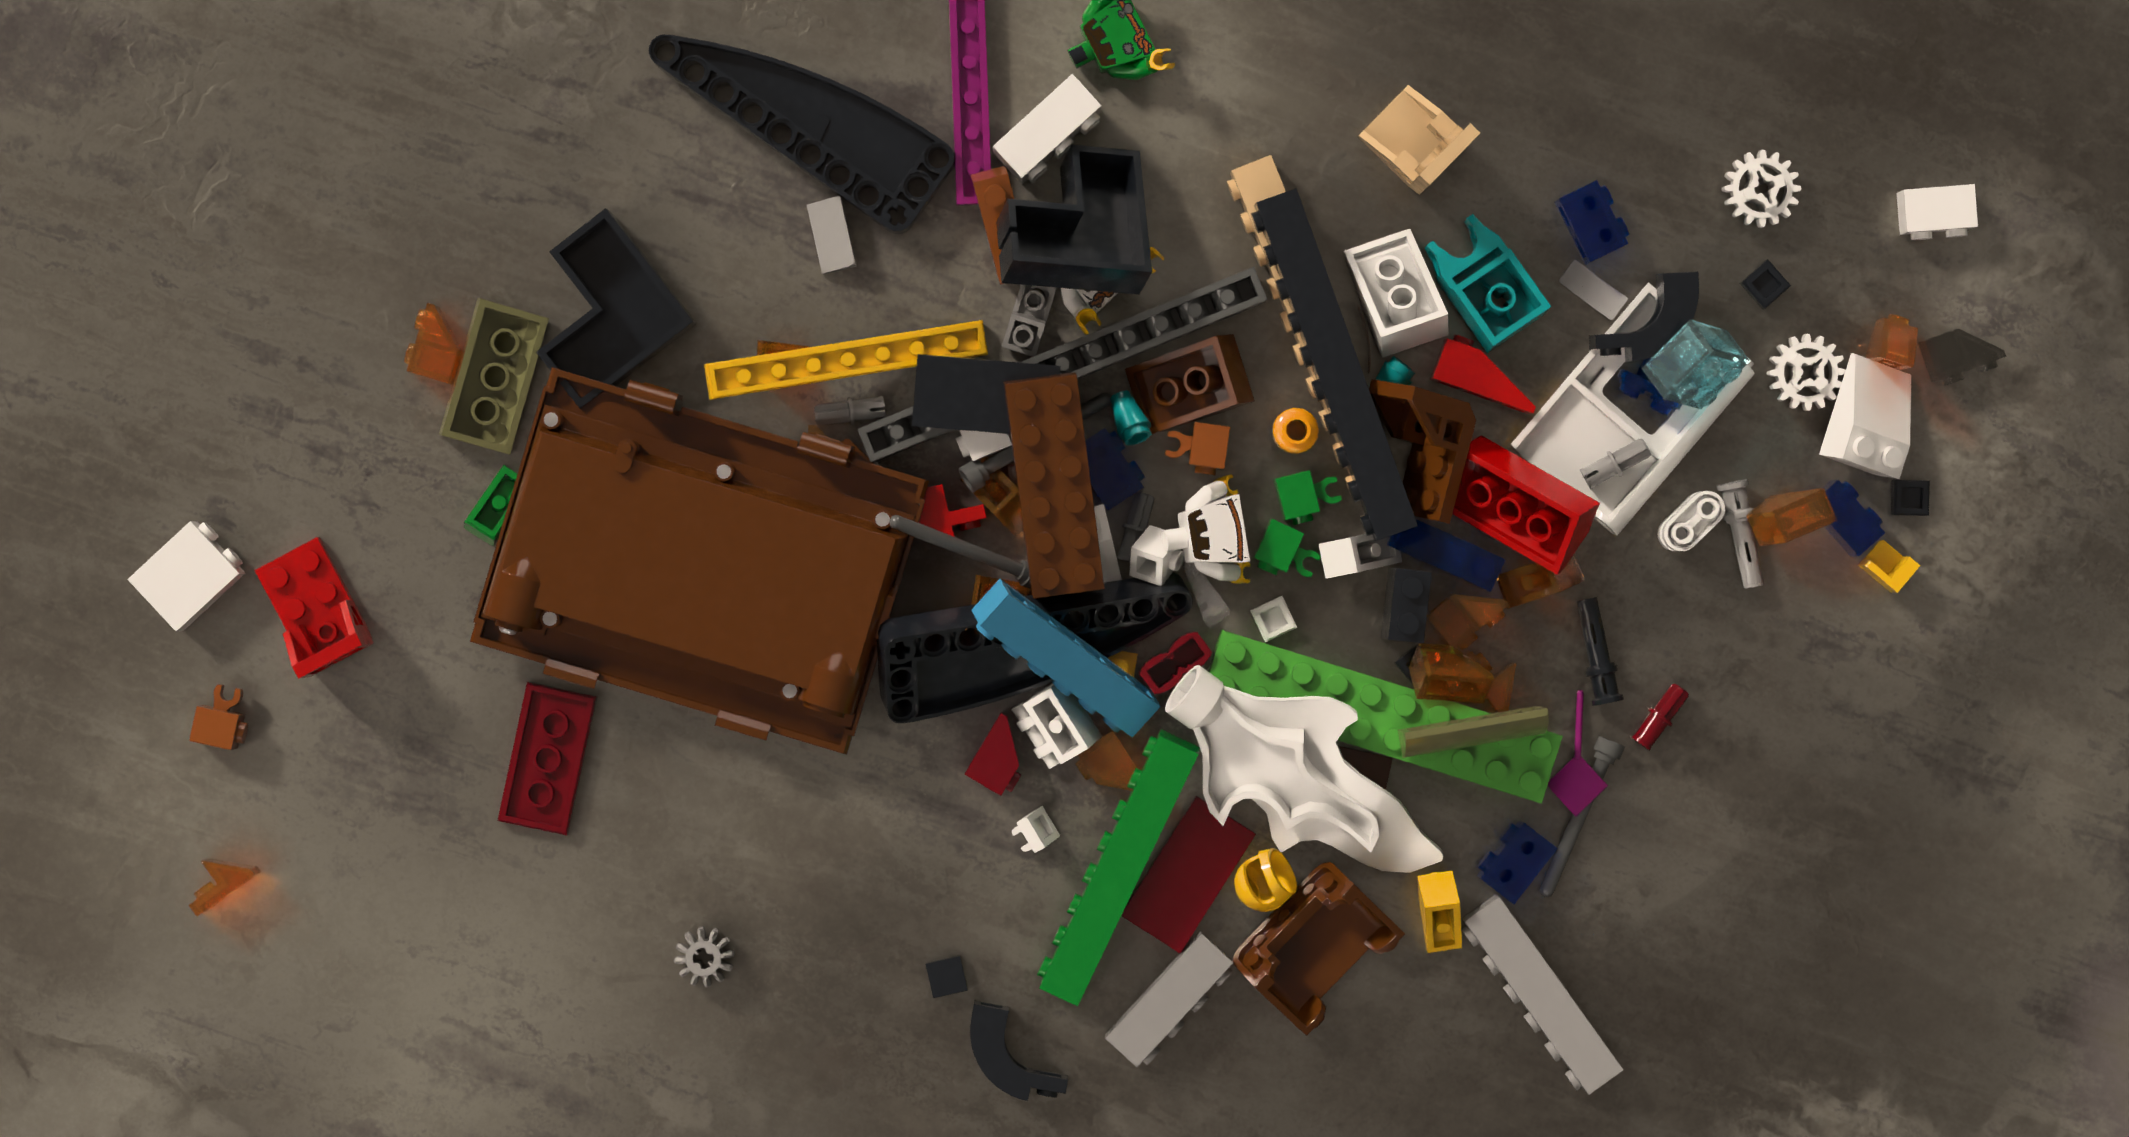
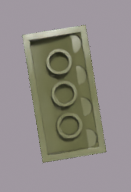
(493, 376)
(1473, 731)

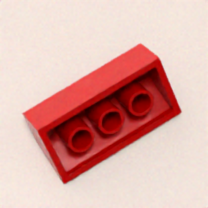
(1523, 505)

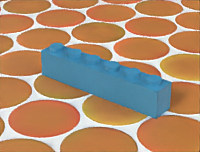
(1064, 658)

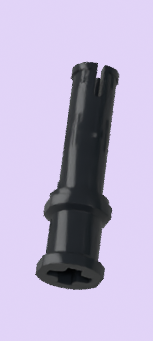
(1598, 654)

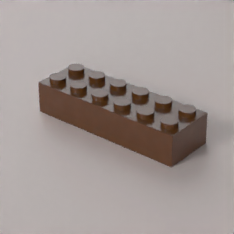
(1054, 485)

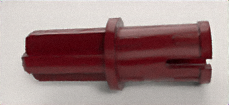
(1661, 716)

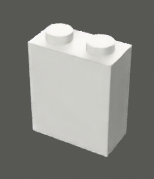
(187, 575)

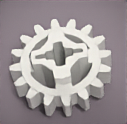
(1756, 174)
(1794, 362)

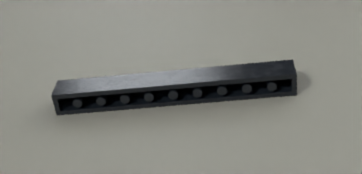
(1335, 365)

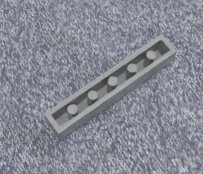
(1542, 995)

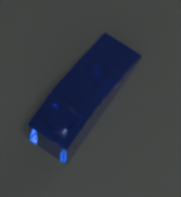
(1449, 554)

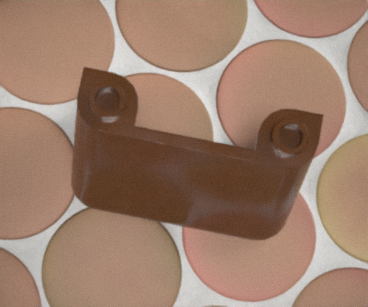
(1313, 944)

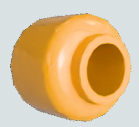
(1295, 430)

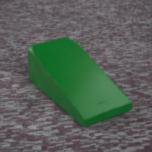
(489, 512)

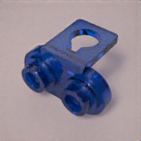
(1638, 383)

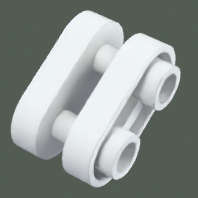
(1691, 521)

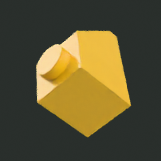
(1440, 911)

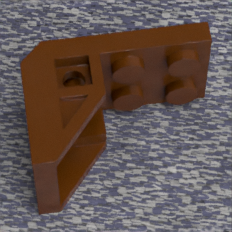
(1437, 447)

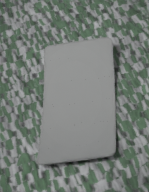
(1593, 290)

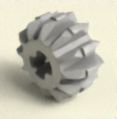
(697, 966)

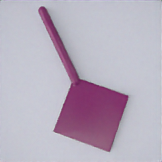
(1577, 781)

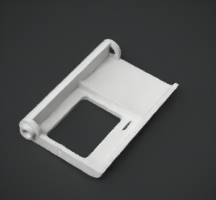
(1583, 425)

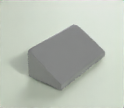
(831, 235)

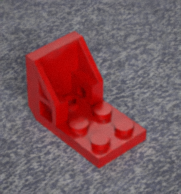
(314, 608)

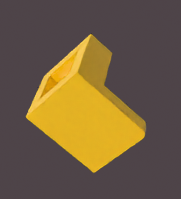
(1888, 566)

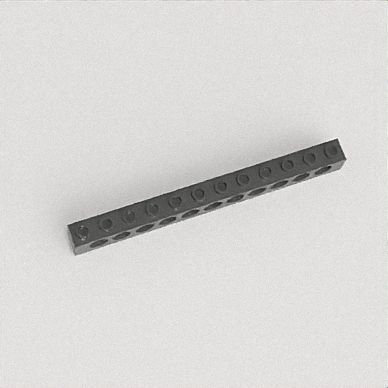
(1098, 350)

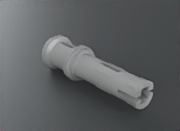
(1742, 531)

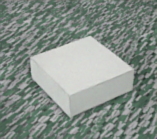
(1273, 619)

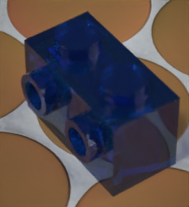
(1592, 221)
(1109, 471)
(1855, 527)
(1515, 861)

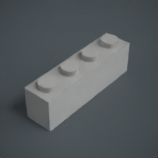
(1169, 999)

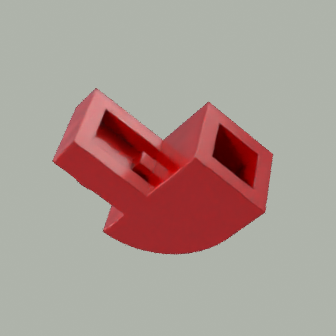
(937, 515)

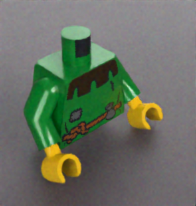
(1117, 41)

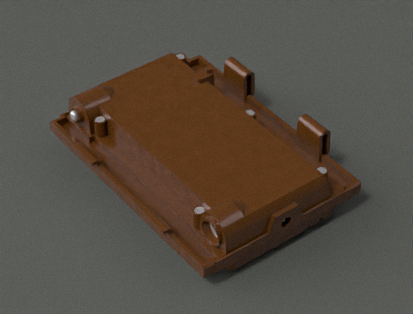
(698, 561)

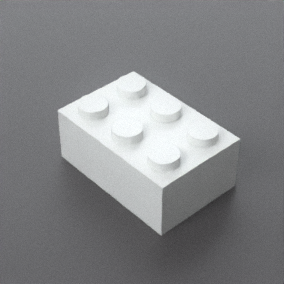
(1048, 130)

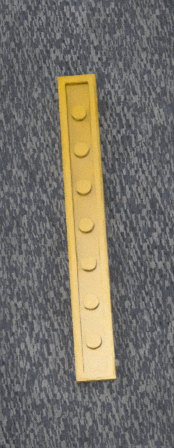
(842, 359)

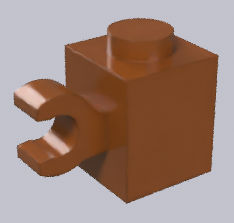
(1206, 447)
(219, 725)

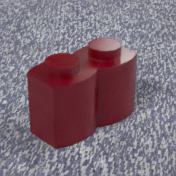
(1167, 668)

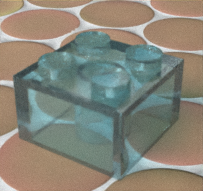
(1696, 364)

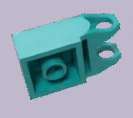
(1484, 273)

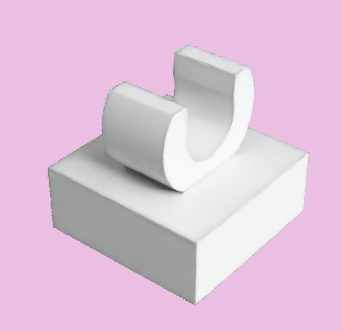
(1037, 830)

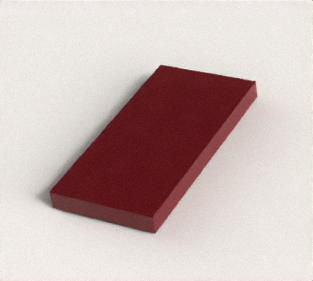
(547, 758)
(1187, 875)

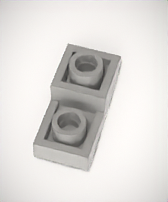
(1028, 319)

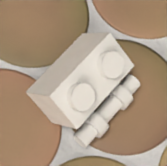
(1056, 725)

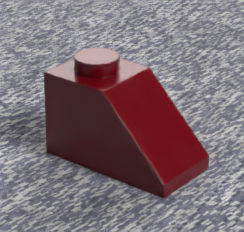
(996, 759)

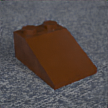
(1191, 383)

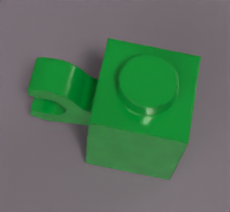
(1299, 496)
(1281, 546)

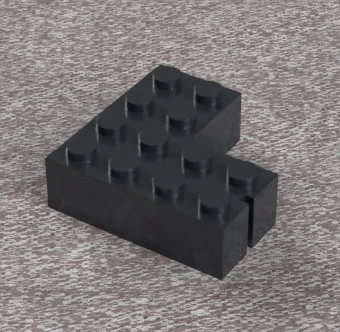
(1088, 240)
(630, 313)

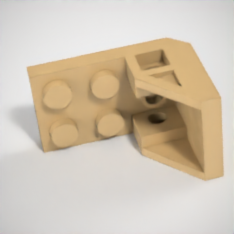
(1416, 139)

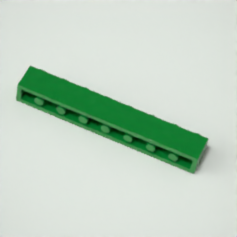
(1119, 866)

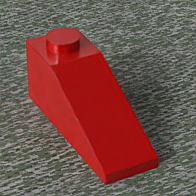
(1472, 372)

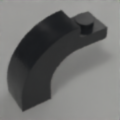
(1674, 308)
(997, 1063)

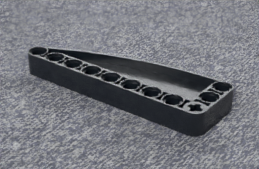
(844, 124)
(967, 670)

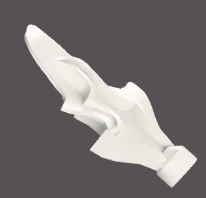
(1292, 767)

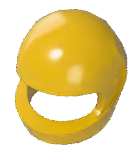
(1265, 881)

